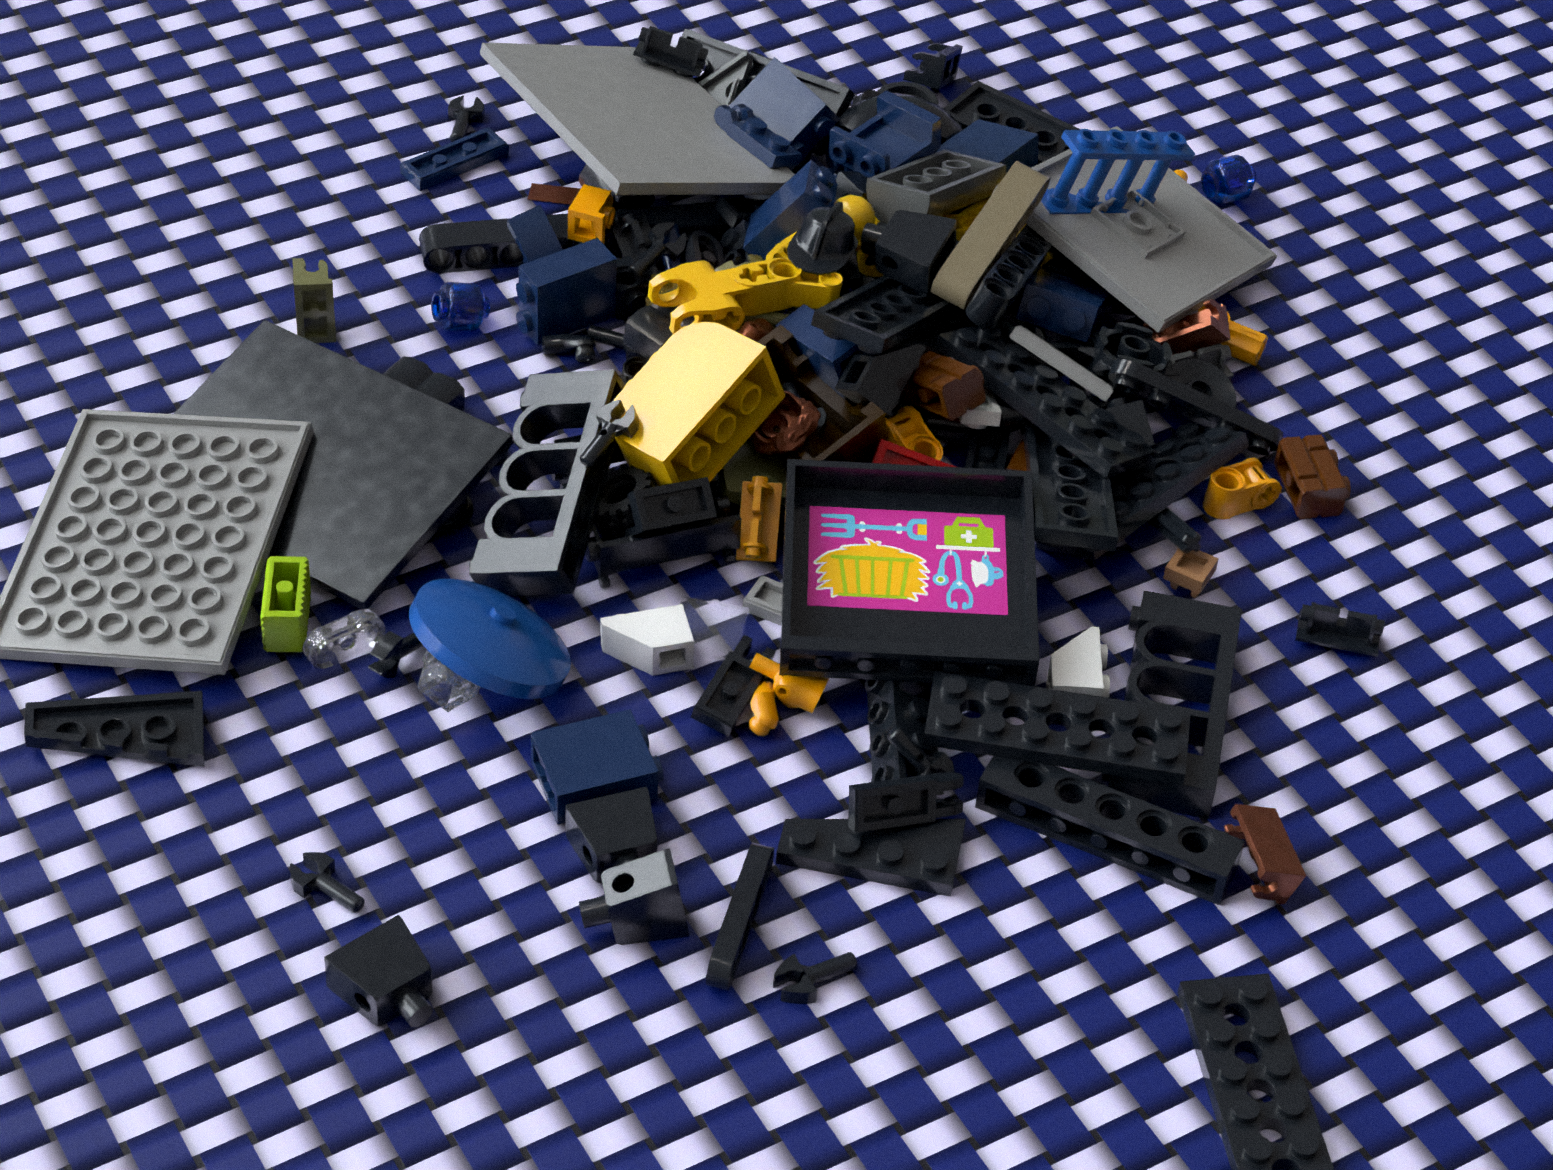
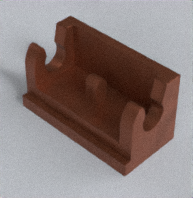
(1196, 330)
(1269, 849)

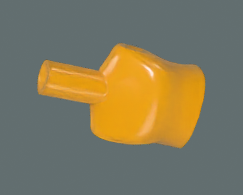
(791, 690)

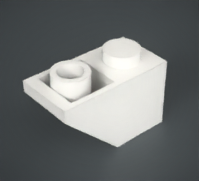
(650, 639)
(1079, 666)

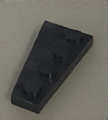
(132, 726)
(903, 856)

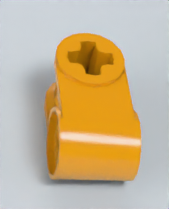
(913, 433)
(1239, 489)

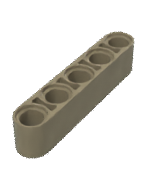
(990, 234)

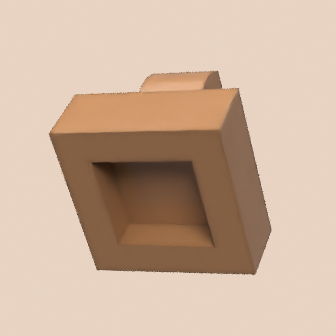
(1190, 570)

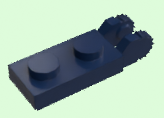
(756, 137)

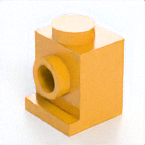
(590, 214)

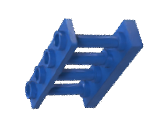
(1108, 147)

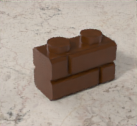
(945, 386)
(1311, 476)

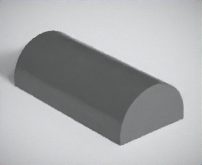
(933, 185)

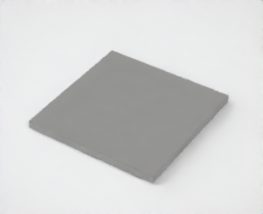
(1157, 255)

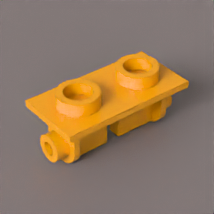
(760, 520)

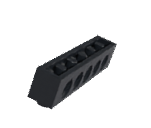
(1111, 826)

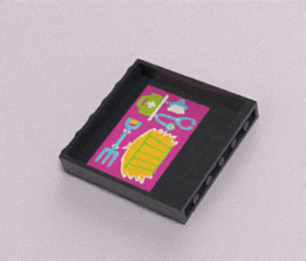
(908, 572)

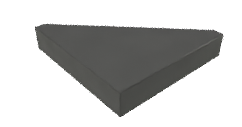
(729, 79)

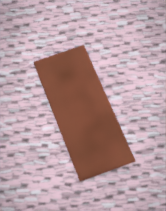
(552, 193)

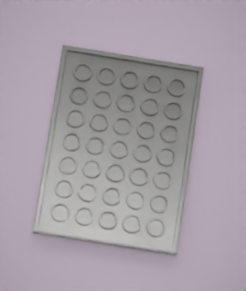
(632, 120)
(151, 541)

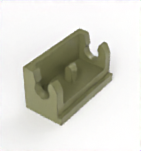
(314, 302)

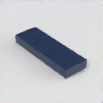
(454, 159)

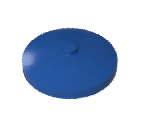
(489, 638)

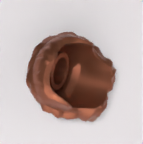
(795, 420)

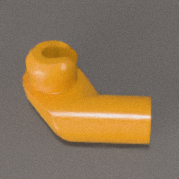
(764, 709)

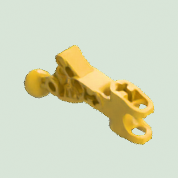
(751, 287)

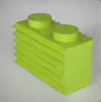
(285, 604)

